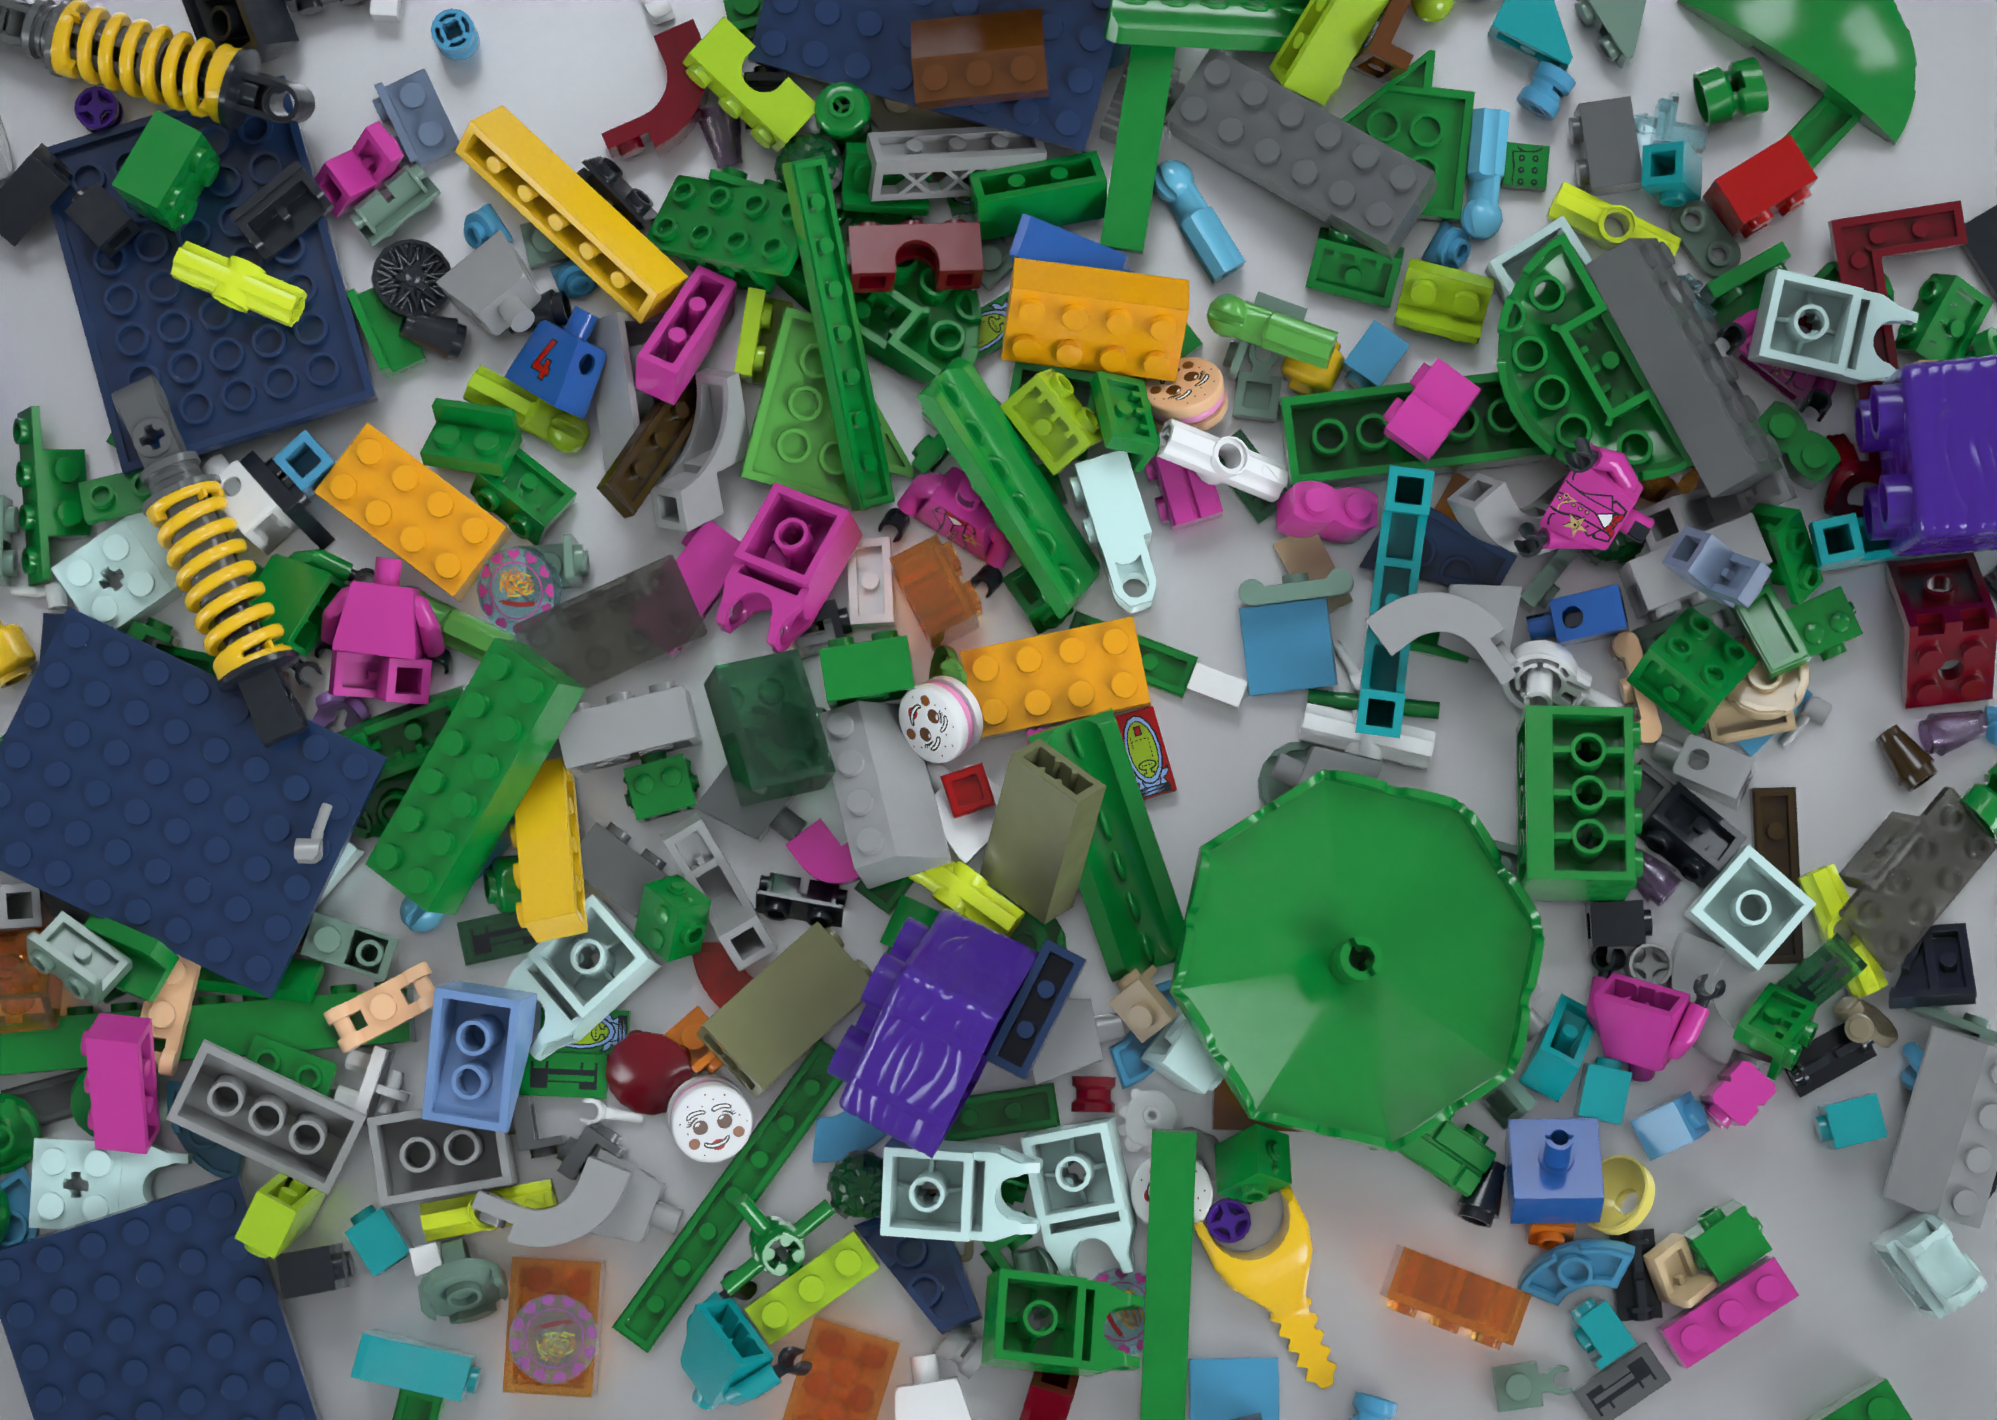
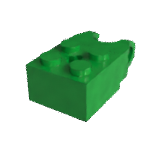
(1070, 1323)

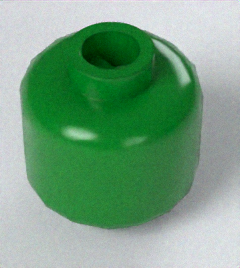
(839, 125)
(500, 884)

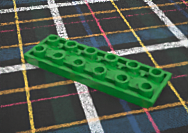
(1204, 23)
(1010, 484)
(1124, 869)

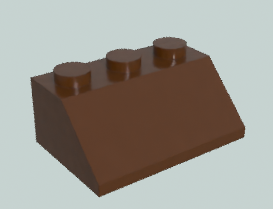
(979, 59)

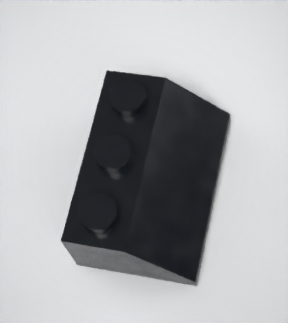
(244, 23)

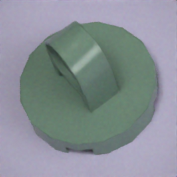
(462, 1286)

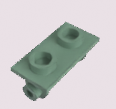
(410, 194)

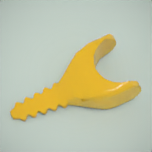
(1277, 1281)

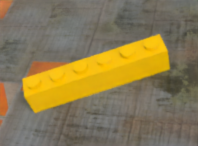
(571, 214)

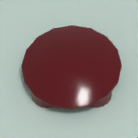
(647, 1071)

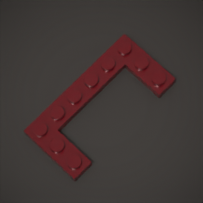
(1866, 239)

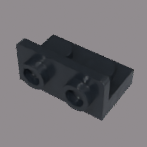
(1691, 836)

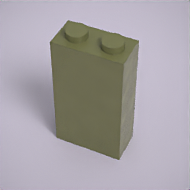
(1042, 830)
(786, 1009)

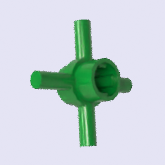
(766, 1231)

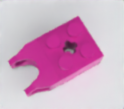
(787, 564)

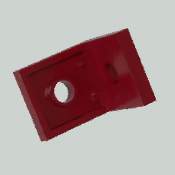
(1944, 628)

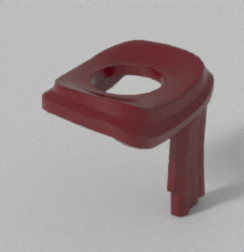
(1847, 476)

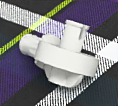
(1552, 678)

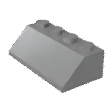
(617, 401)
(883, 794)
(266, 1117)
(1949, 1131)

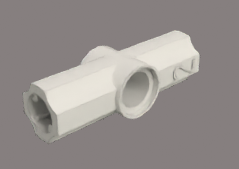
(1242, 467)
(1337, 730)

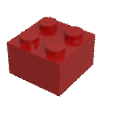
(1760, 187)

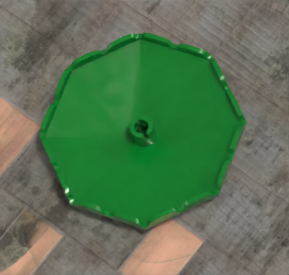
(1358, 960)

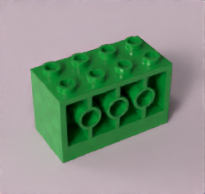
(1577, 792)

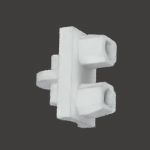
(375, 1066)

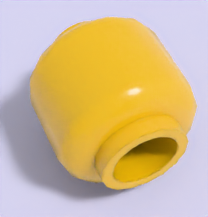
(1311, 379)
(15, 655)

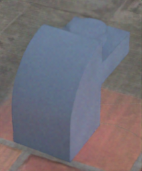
(1715, 568)

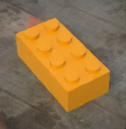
(1095, 319)
(413, 512)
(1057, 677)

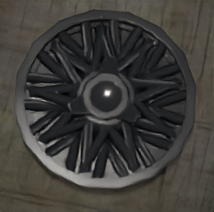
(407, 277)

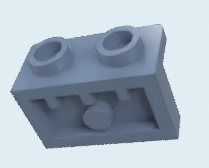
(417, 117)

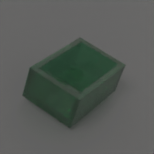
(769, 727)

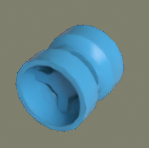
(458, 42)
(1546, 90)
(1373, 1407)

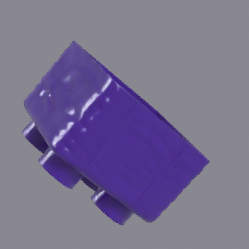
(1935, 457)
(928, 1026)

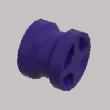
(92, 105)
(1233, 1223)

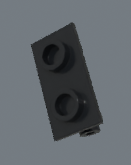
(607, 181)
(780, 899)
(1827, 1059)
(1636, 1294)

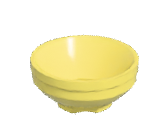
(1620, 1178)

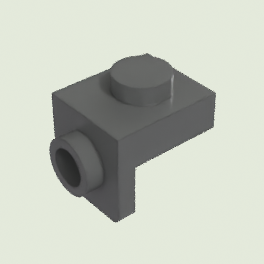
(526, 1130)
(576, 1151)

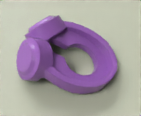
(329, 705)

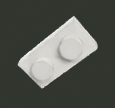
(871, 584)

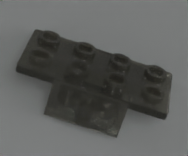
(616, 624)
(1912, 875)

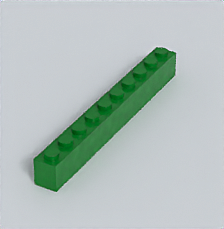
(222, 1023)

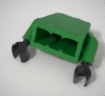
(300, 592)

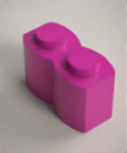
(1430, 410)
(1333, 514)

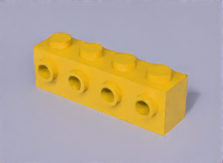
(549, 856)

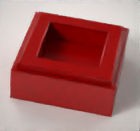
(968, 790)

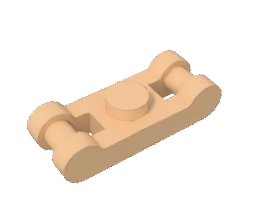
(1628, 652)
(382, 1007)

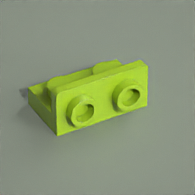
(1443, 301)
(758, 335)
(1053, 419)

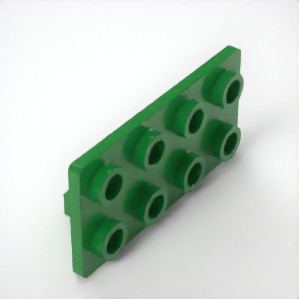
(728, 230)

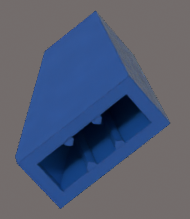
(1050, 243)

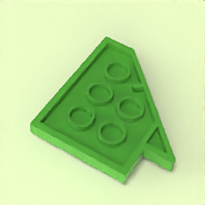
(794, 422)

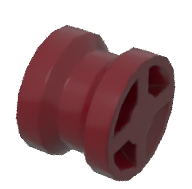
(1093, 1094)

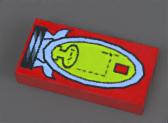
(1147, 752)

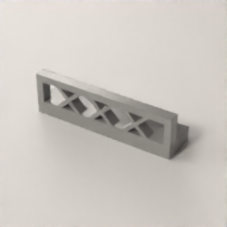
(942, 150)

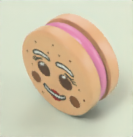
(1194, 398)

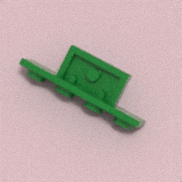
(49, 494)

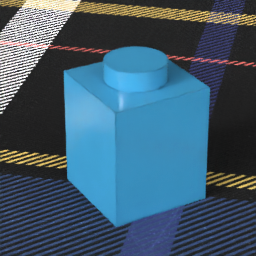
(1374, 357)
(305, 462)
(1670, 1125)

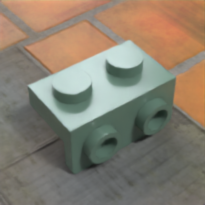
(77, 958)

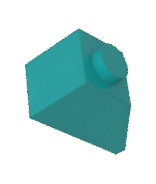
(1533, 30)
(1558, 1049)

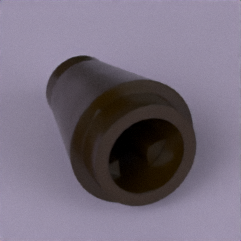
(1906, 759)

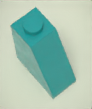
(415, 1365)

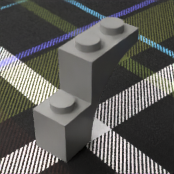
(718, 439)

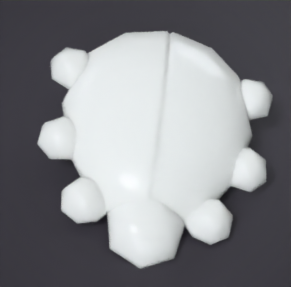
(1146, 1112)

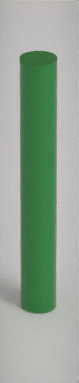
(1349, 701)

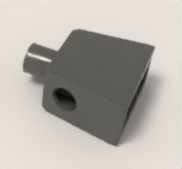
(752, 820)

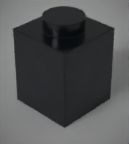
(102, 219)
(1617, 923)

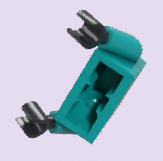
(728, 1355)

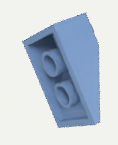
(477, 1054)

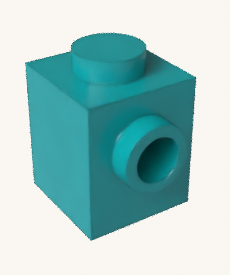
(1671, 173)

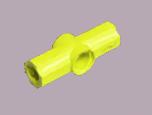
(1587, 216)
(238, 284)
(968, 893)
(1829, 893)
(456, 1217)

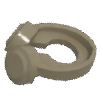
(1862, 1019)

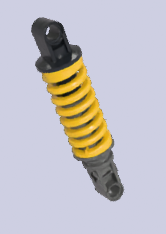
(151, 62)
(207, 564)

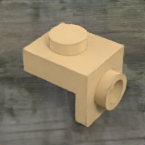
(1142, 1004)
(1676, 1273)

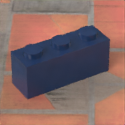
(1036, 1010)

